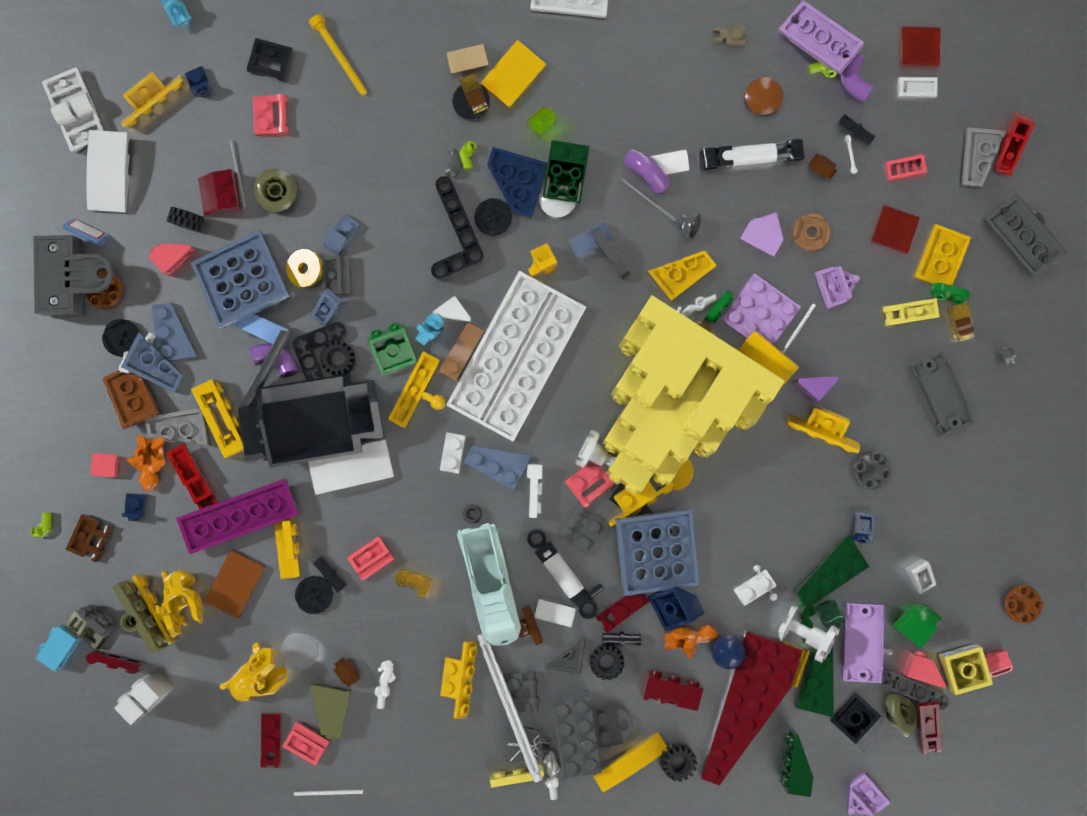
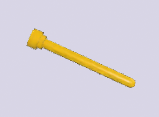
(318, 24)

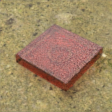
(920, 46)
(895, 229)

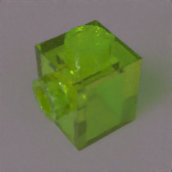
(542, 121)

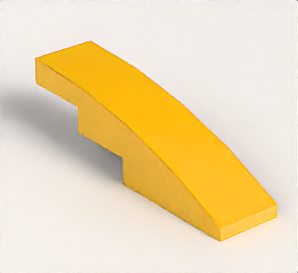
(630, 762)

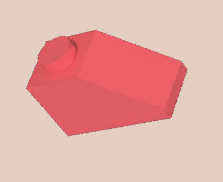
(170, 256)
(923, 669)

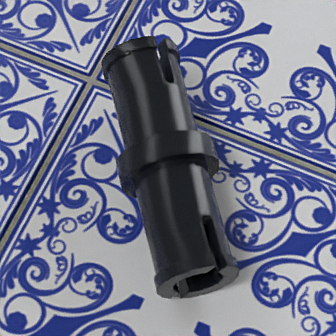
(856, 129)
(329, 574)
(621, 639)

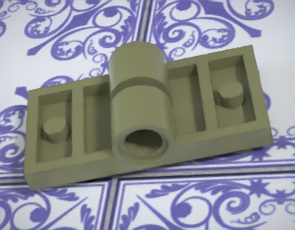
(137, 607)

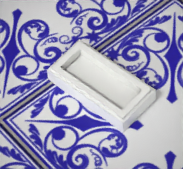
(917, 87)
(555, 612)

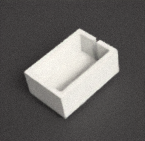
(143, 697)

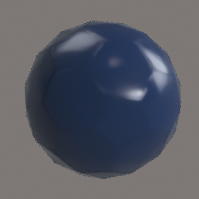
(728, 652)

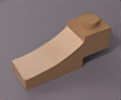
(461, 351)

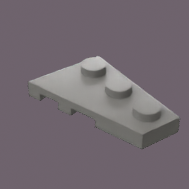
(978, 154)
(179, 426)

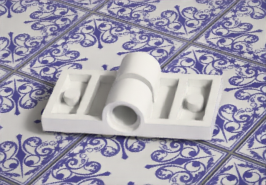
(72, 107)

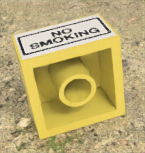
(965, 669)

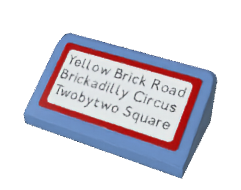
(86, 231)

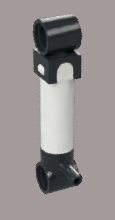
(729, 156)
(564, 575)

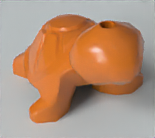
(149, 460)
(687, 638)

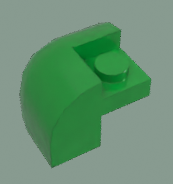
(917, 623)

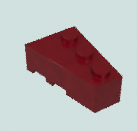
(672, 690)

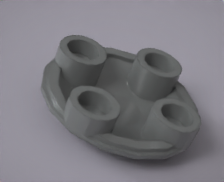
(872, 470)

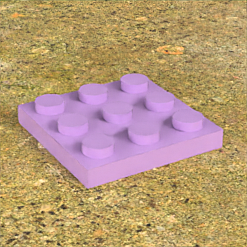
(760, 309)

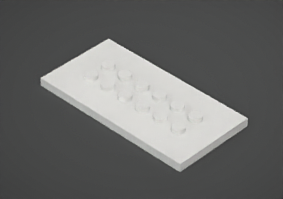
(516, 356)

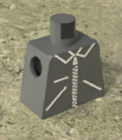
(513, 750)

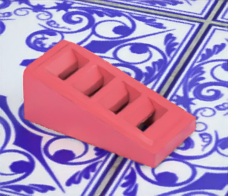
(922, 162)

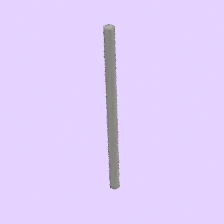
(238, 175)
(649, 199)

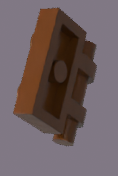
(83, 535)

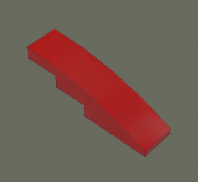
(192, 477)

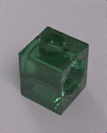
(829, 614)

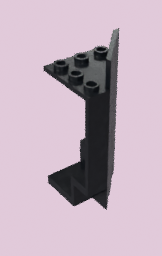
(310, 420)

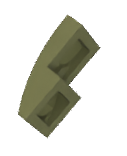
(78, 627)

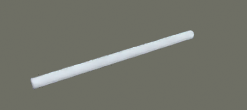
(798, 328)
(328, 792)

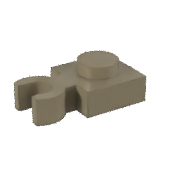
(734, 35)

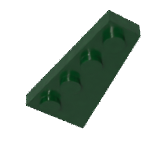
(837, 569)
(816, 686)

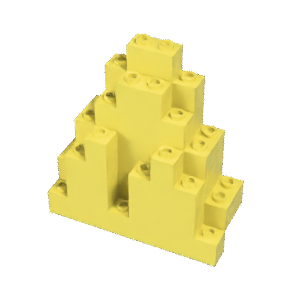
(679, 396)

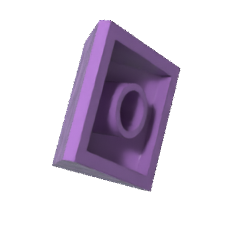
(815, 387)

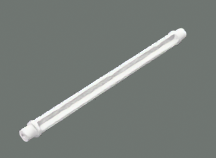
(510, 708)

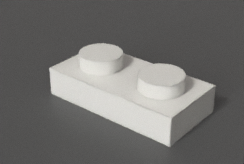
(452, 453)
(755, 587)

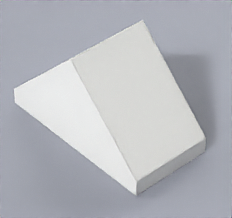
(453, 311)
(921, 575)

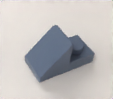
(341, 234)
(327, 307)

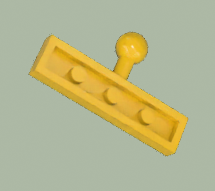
(415, 390)

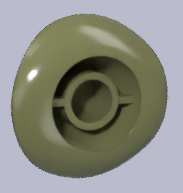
(275, 190)
(902, 713)

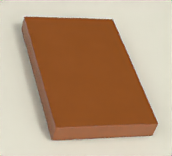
(130, 398)
(234, 584)

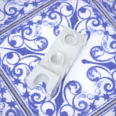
(534, 472)

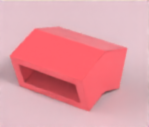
(104, 465)
(998, 663)

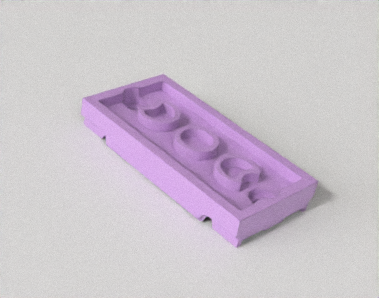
(821, 37)
(863, 643)

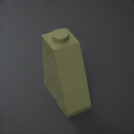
(331, 708)

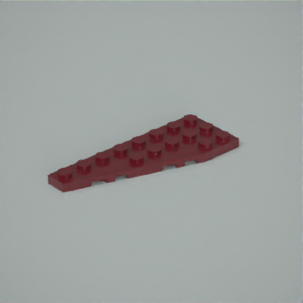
(751, 699)

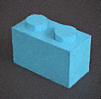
(57, 648)

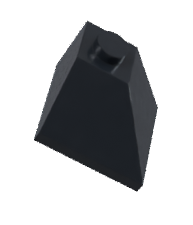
(858, 722)

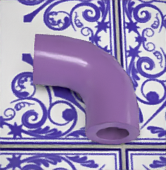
(853, 82)
(648, 170)
(285, 364)

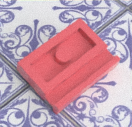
(370, 558)
(306, 743)

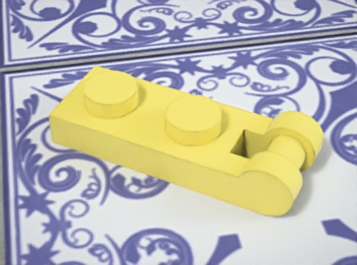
(911, 312)
(517, 776)

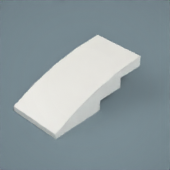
(107, 171)
(351, 469)

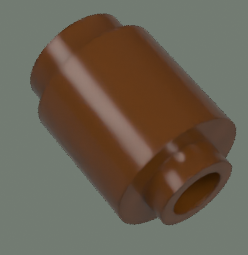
(823, 166)
(346, 671)

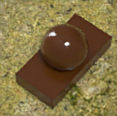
(529, 626)

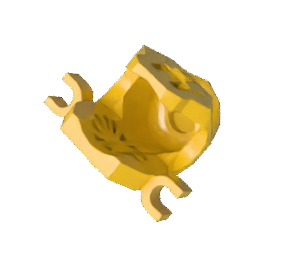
(176, 597)
(257, 670)

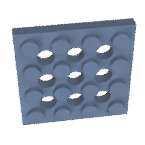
(220, 259)
(645, 524)

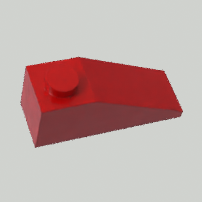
(1013, 143)

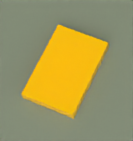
(513, 74)
(942, 256)
(768, 356)

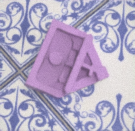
(764, 233)
(836, 285)
(866, 796)

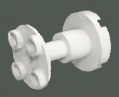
(594, 452)
(814, 637)

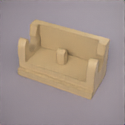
(467, 58)

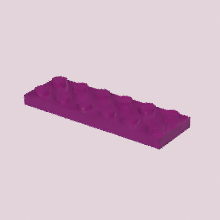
(237, 516)

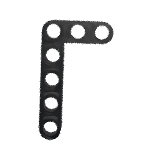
(460, 231)

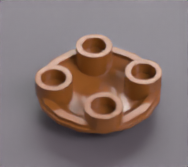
(764, 96)
(109, 296)
(1023, 604)

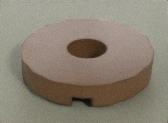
(822, 228)

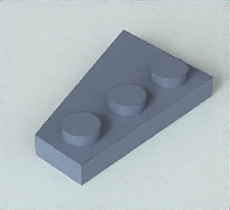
(170, 335)
(151, 365)
(498, 464)

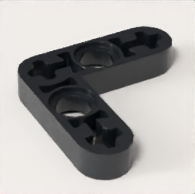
(312, 345)

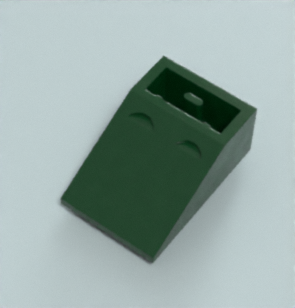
(566, 171)
(796, 775)

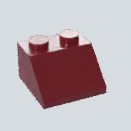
(219, 192)

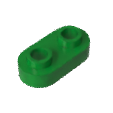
(948, 292)
(714, 314)

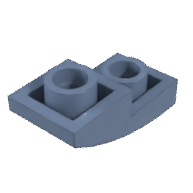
(584, 241)

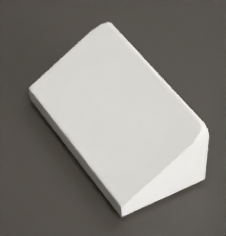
(672, 162)

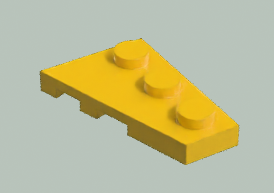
(681, 274)

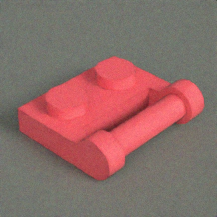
(264, 115)
(585, 478)

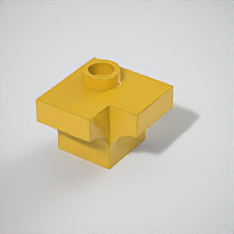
(543, 261)

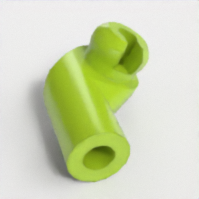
(819, 67)
(465, 154)
(43, 528)

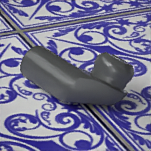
(455, 164)

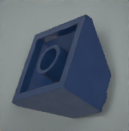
(676, 607)

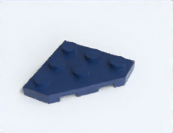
(518, 179)

